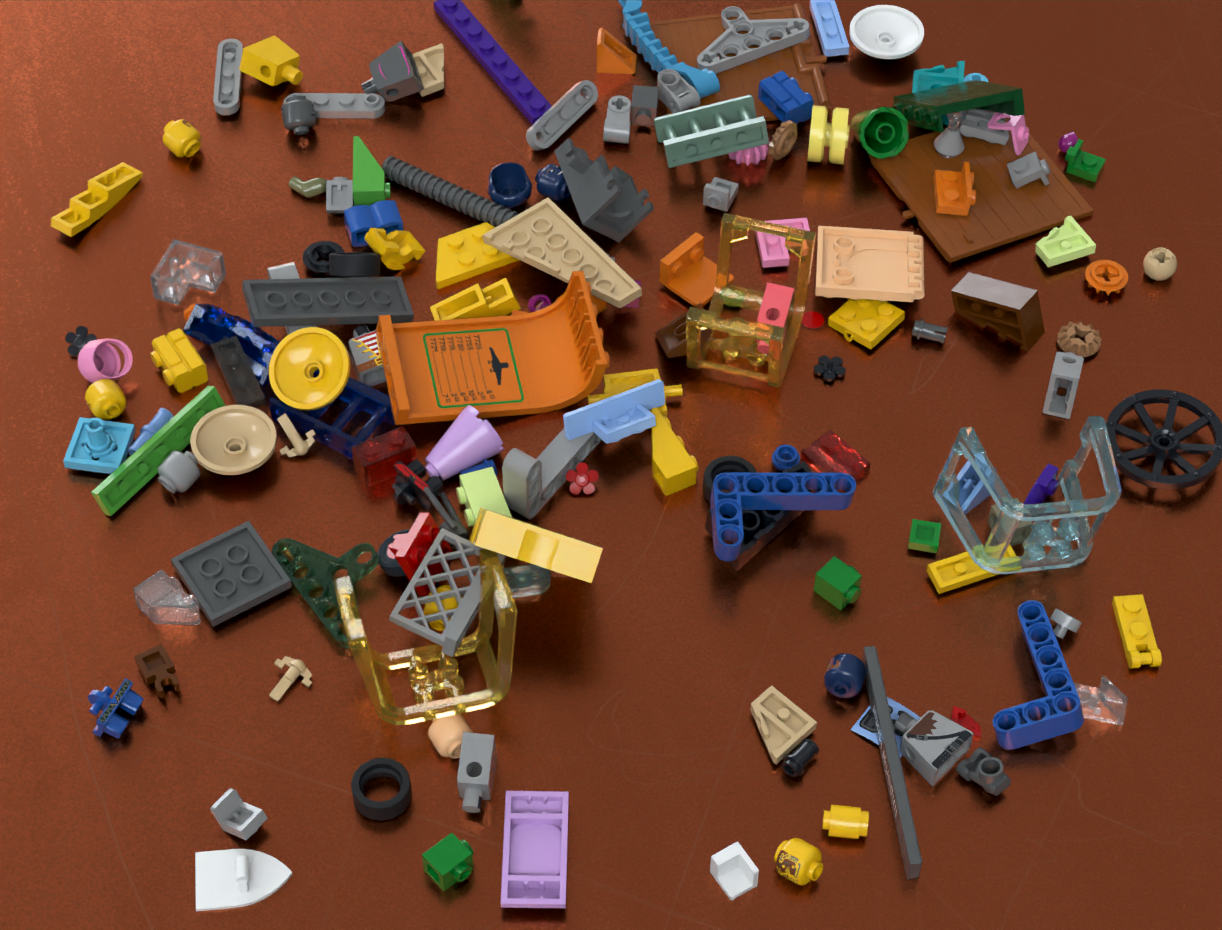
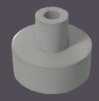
(1064, 623)

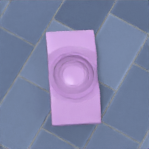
(535, 849)

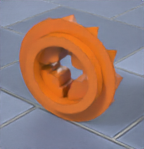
(1114, 271)

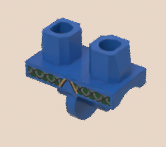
(109, 721)

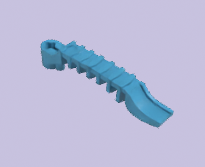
(639, 30)

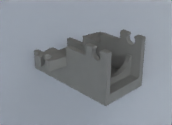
(603, 197)

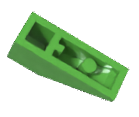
(368, 176)

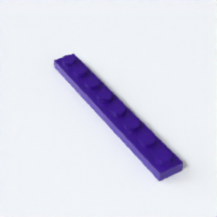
(493, 58)

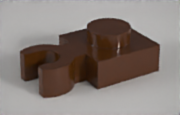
(157, 668)

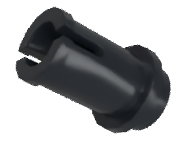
(802, 755)

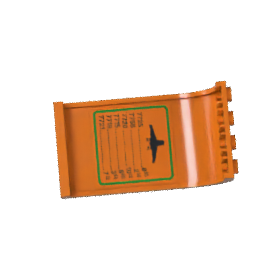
(495, 362)

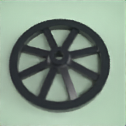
(1164, 441)

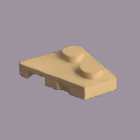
(431, 68)
(780, 723)

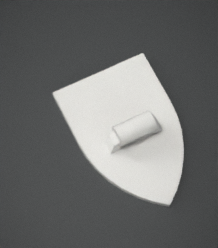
(236, 878)

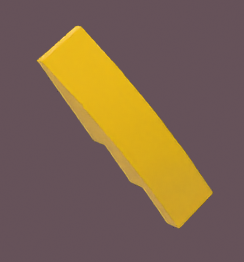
(102, 194)

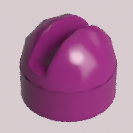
(1067, 140)
(533, 301)

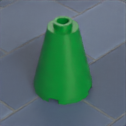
(881, 131)

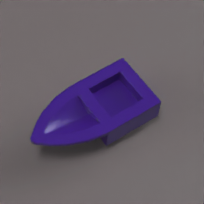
(1044, 486)

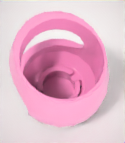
(101, 360)

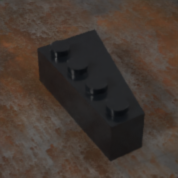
(761, 525)

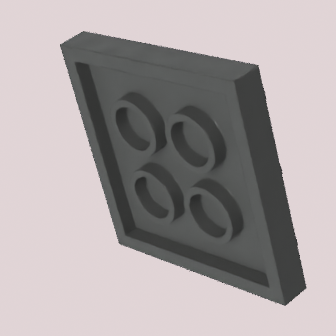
(231, 573)

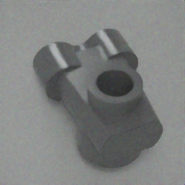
(985, 771)

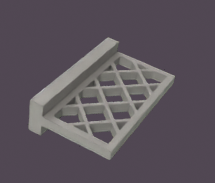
(467, 606)

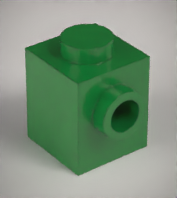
(838, 583)
(448, 861)

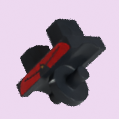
(410, 486)

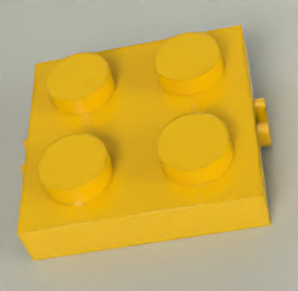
(866, 320)

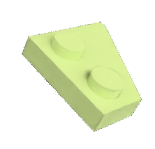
(1065, 244)

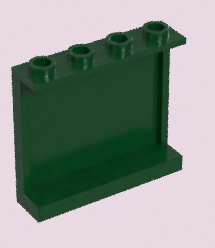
(926, 107)

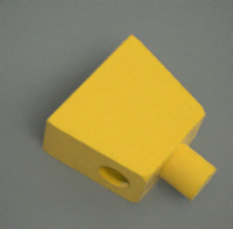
(271, 62)

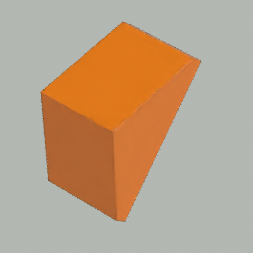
(613, 55)

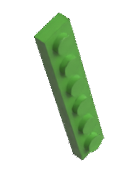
(145, 461)

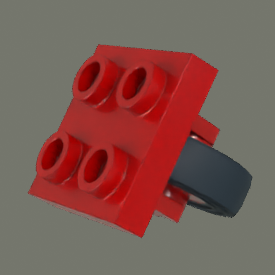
(406, 549)

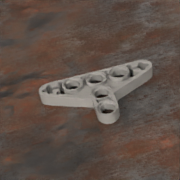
(758, 34)

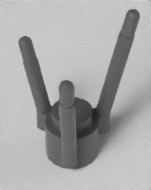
(452, 525)

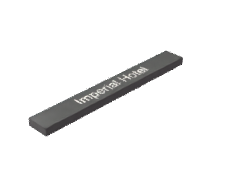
(892, 764)

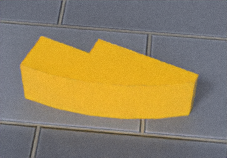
(477, 302)

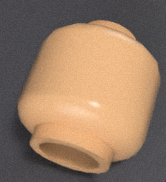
(447, 734)

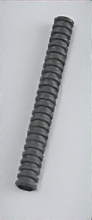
(447, 193)

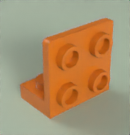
(689, 272)

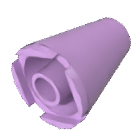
(463, 445)

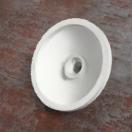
(886, 32)

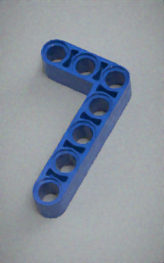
(770, 498)
(1055, 680)

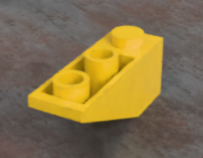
(671, 463)

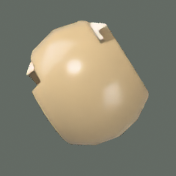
(1160, 264)

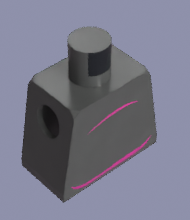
(394, 74)

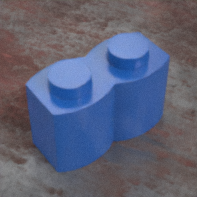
(378, 215)

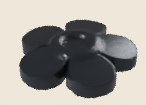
(78, 340)
(829, 368)

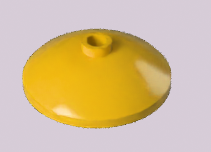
(297, 360)

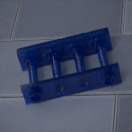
(359, 398)

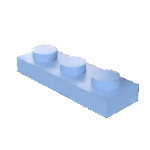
(829, 27)

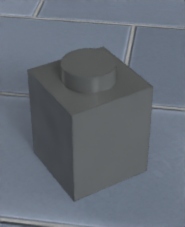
(644, 105)

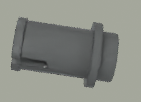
(928, 331)

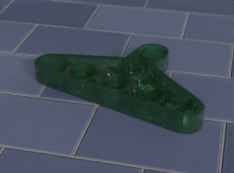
(320, 573)

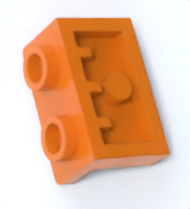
(954, 191)

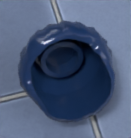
(509, 185)

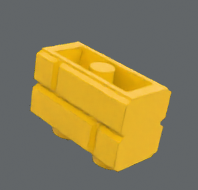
(179, 361)

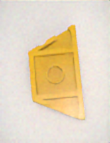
(466, 256)

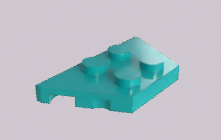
(938, 77)

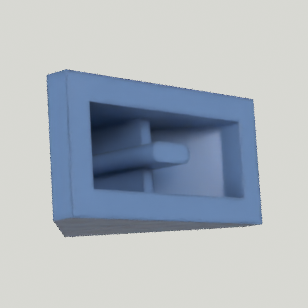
(971, 488)

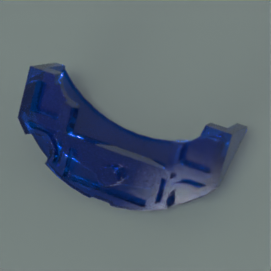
(213, 325)

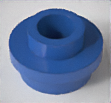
(785, 457)

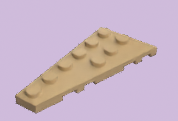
(557, 246)

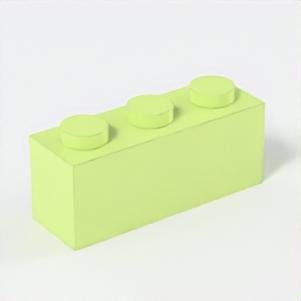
(481, 490)

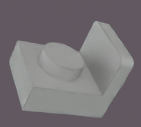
(339, 195)

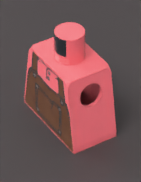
(782, 300)

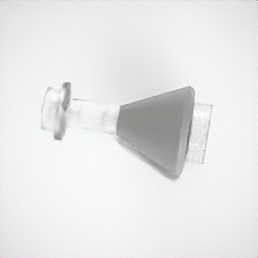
(950, 142)

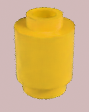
(846, 822)

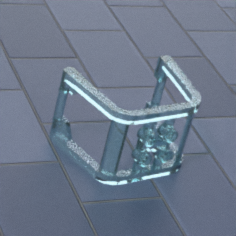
(1073, 510)

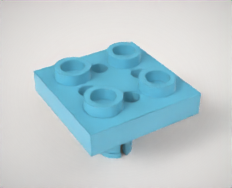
(101, 439)

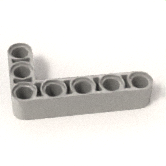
(532, 481)

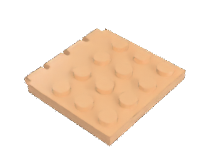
(869, 264)

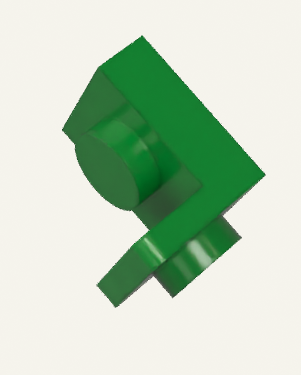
(1083, 163)

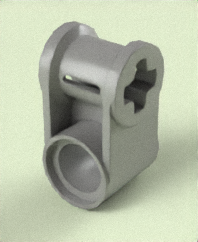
(676, 91)
(618, 120)

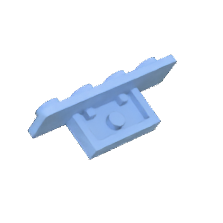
(617, 415)

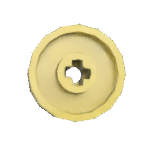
(831, 135)

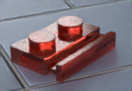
(834, 455)

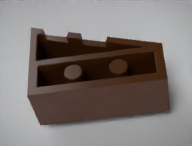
(1001, 305)

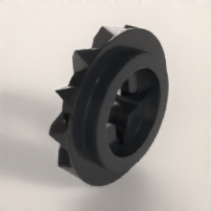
(320, 249)

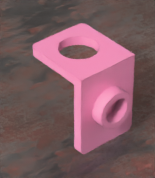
(1018, 129)

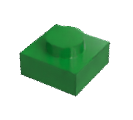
(924, 536)

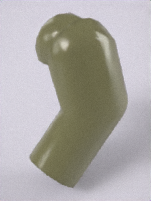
(308, 188)

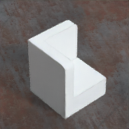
(734, 871)

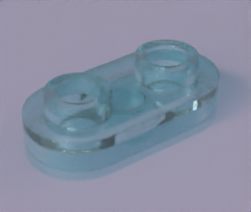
(523, 582)

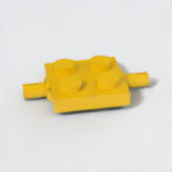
(622, 382)

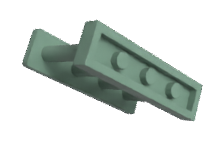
(710, 131)

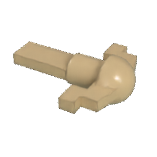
(300, 447)
(296, 668)

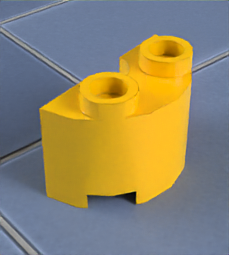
(395, 247)

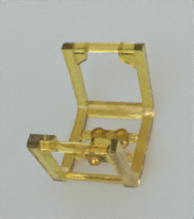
(743, 333)
(496, 674)

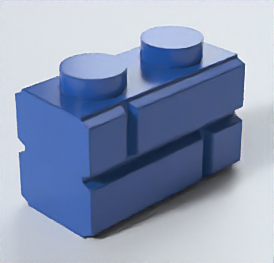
(785, 98)

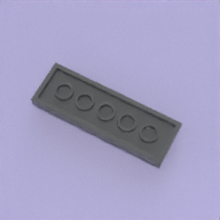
(326, 301)

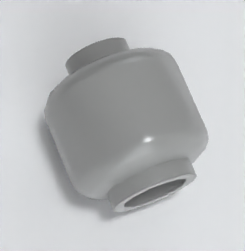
(178, 471)

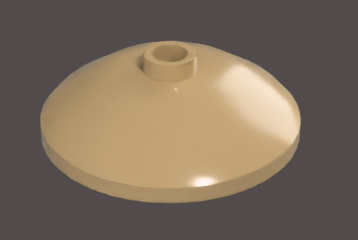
(230, 430)

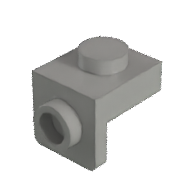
(1028, 169)
(720, 194)
(237, 816)

